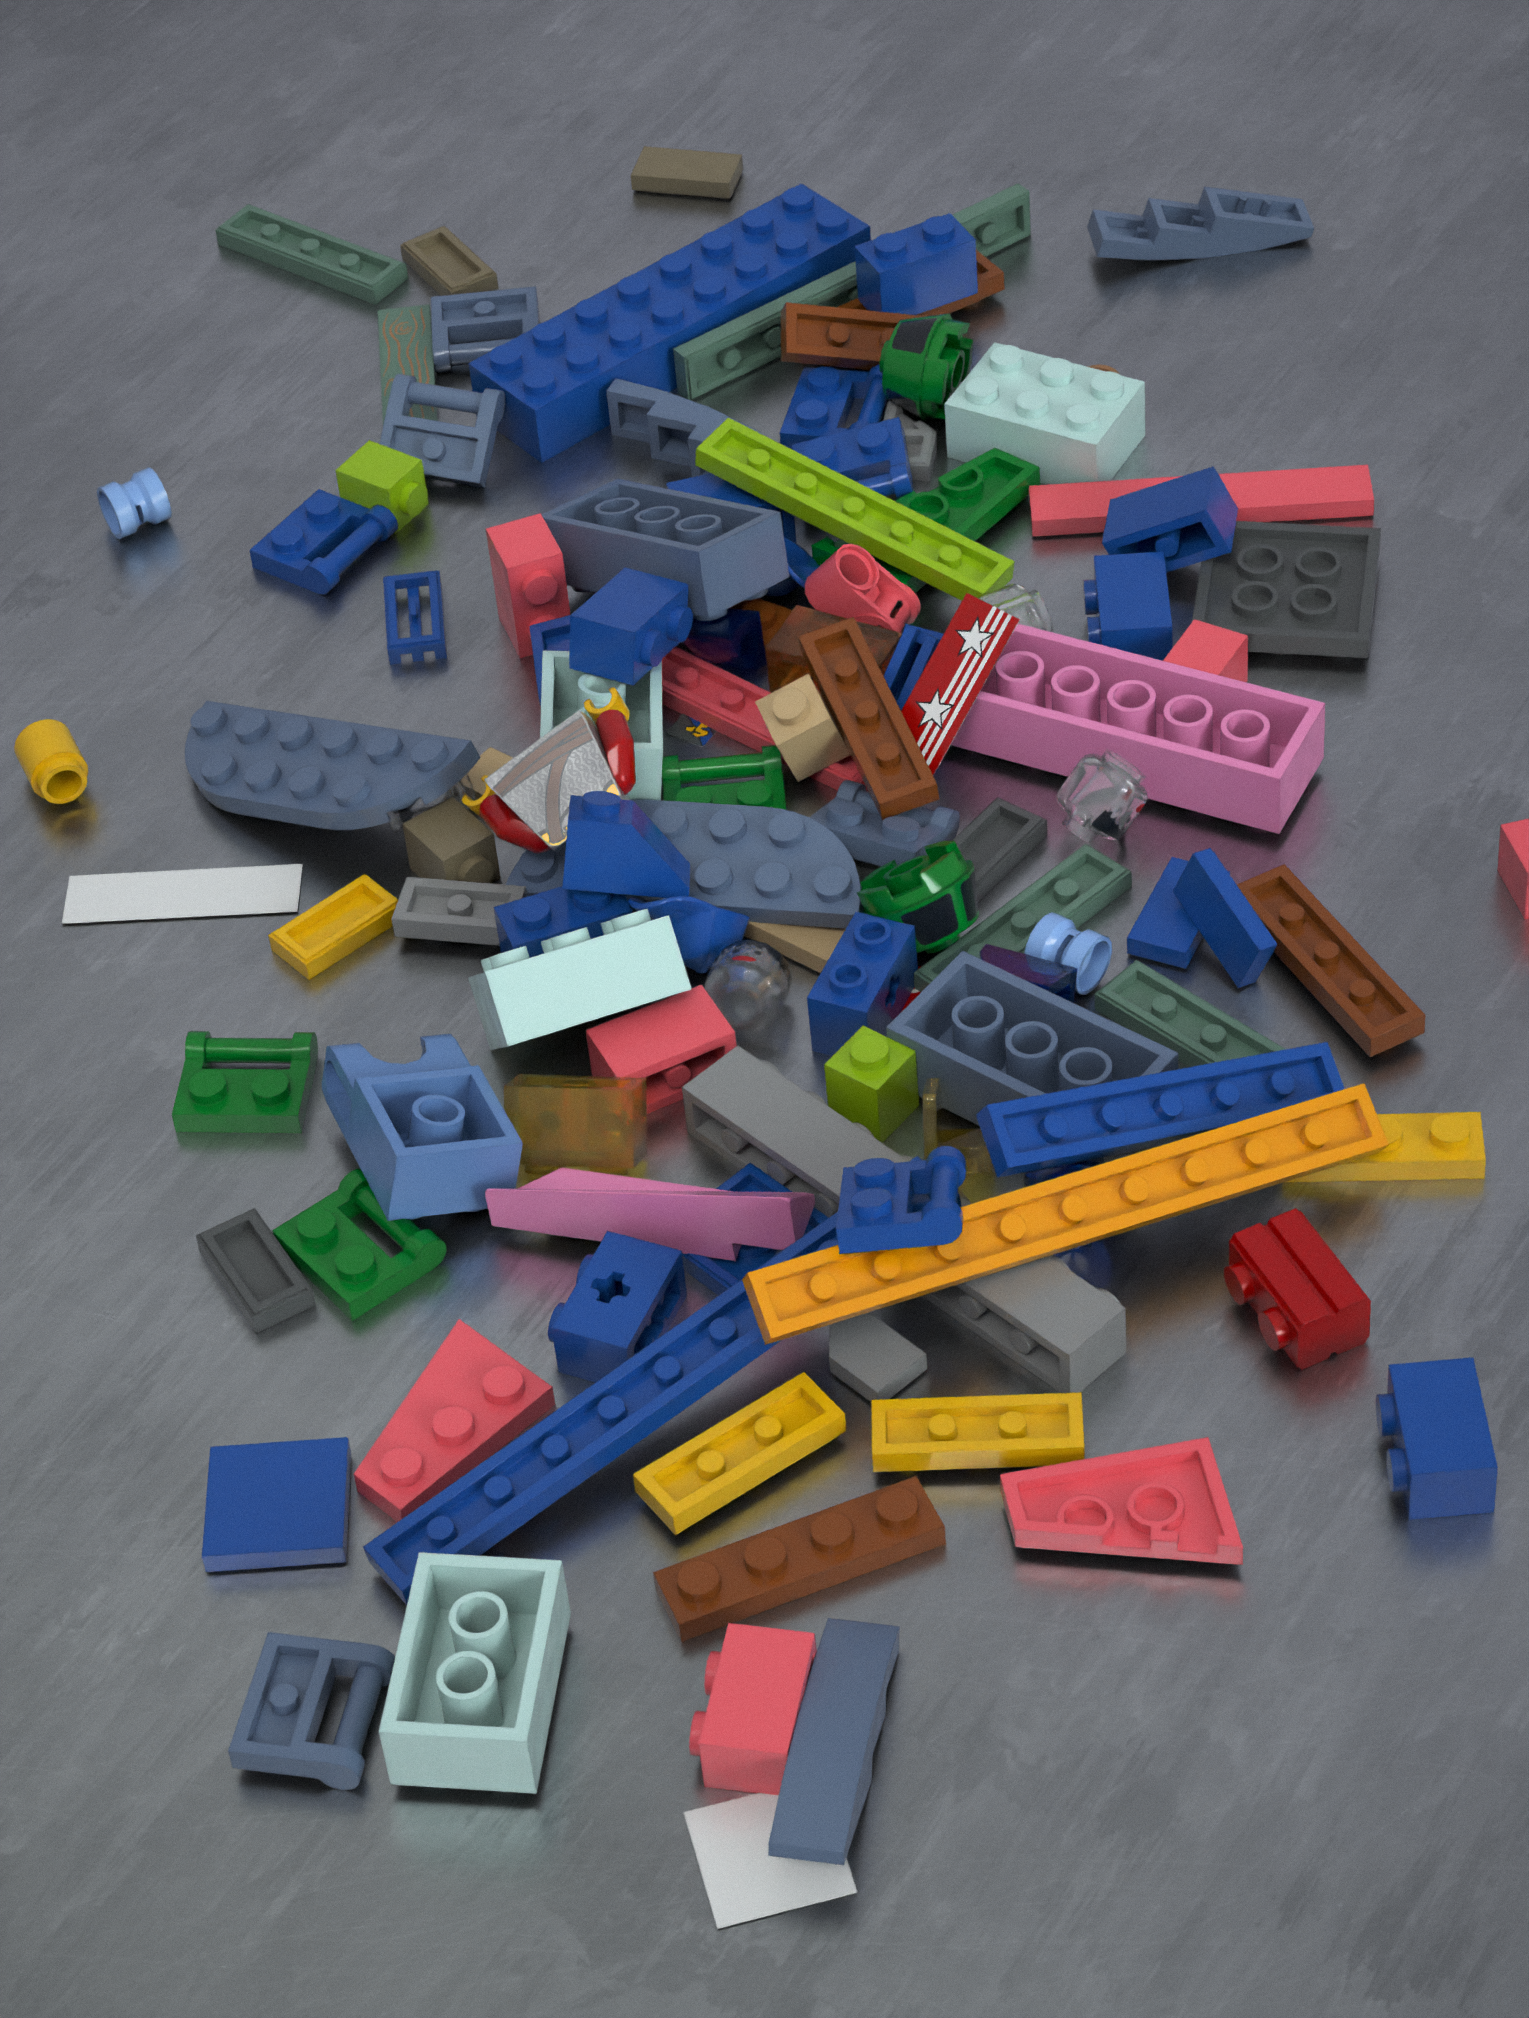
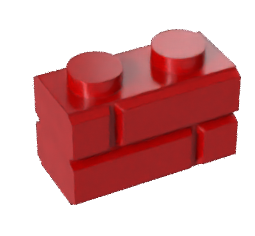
(1297, 1289)

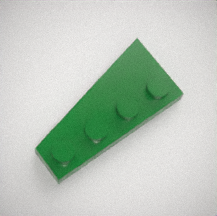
(966, 501)

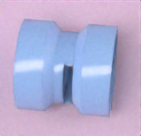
(134, 503)
(1059, 941)

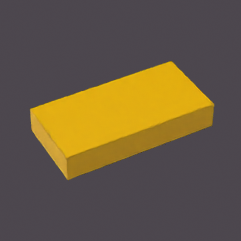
(335, 927)

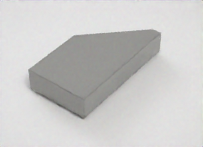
(920, 443)
(873, 1357)

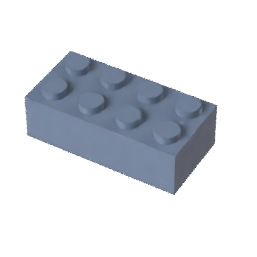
(711, 544)
(1012, 1040)

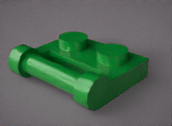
(749, 793)
(245, 1098)
(345, 1260)

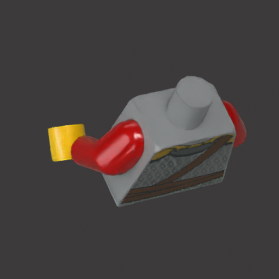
(531, 793)

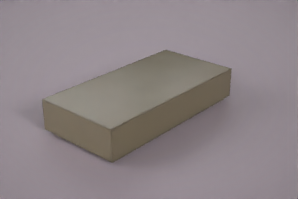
(687, 172)
(448, 263)

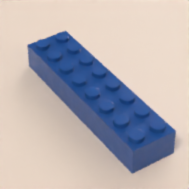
(628, 332)

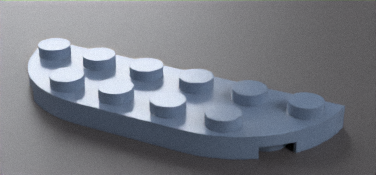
(317, 767)
(741, 860)

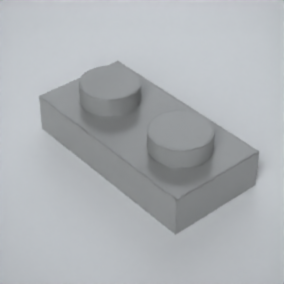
(451, 910)

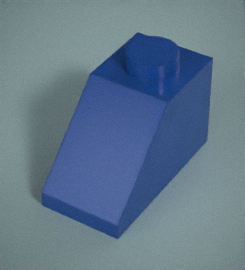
(620, 850)

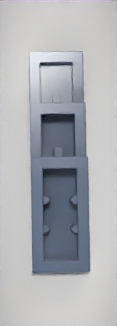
(1216, 226)
(664, 420)
(834, 1742)

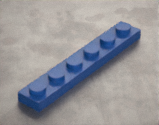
(1150, 1108)

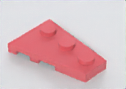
(450, 1422)
(1127, 1504)

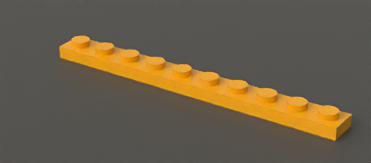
(1071, 1212)

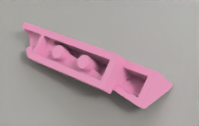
(654, 1211)

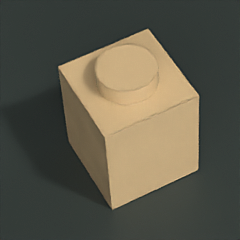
(802, 727)

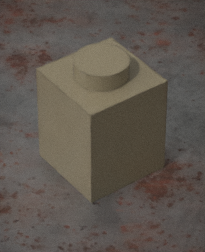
(451, 845)

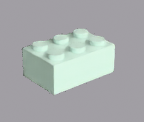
(1047, 412)
(568, 689)
(578, 978)
(476, 1673)

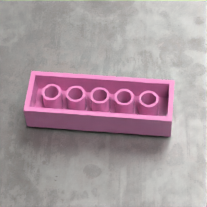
(1192, 733)

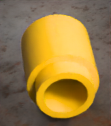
(52, 761)

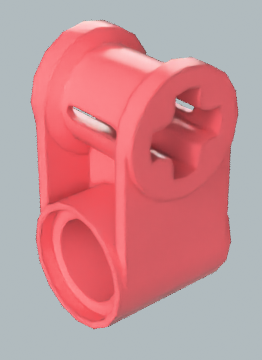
(860, 588)

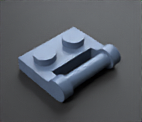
(479, 317)
(446, 449)
(878, 841)
(288, 1704)

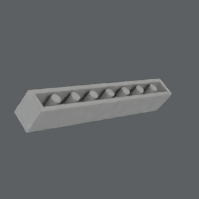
(1029, 1312)

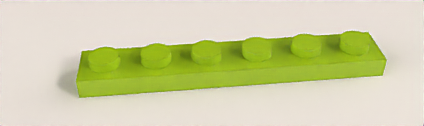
(852, 512)

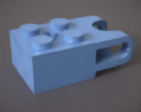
(422, 1128)

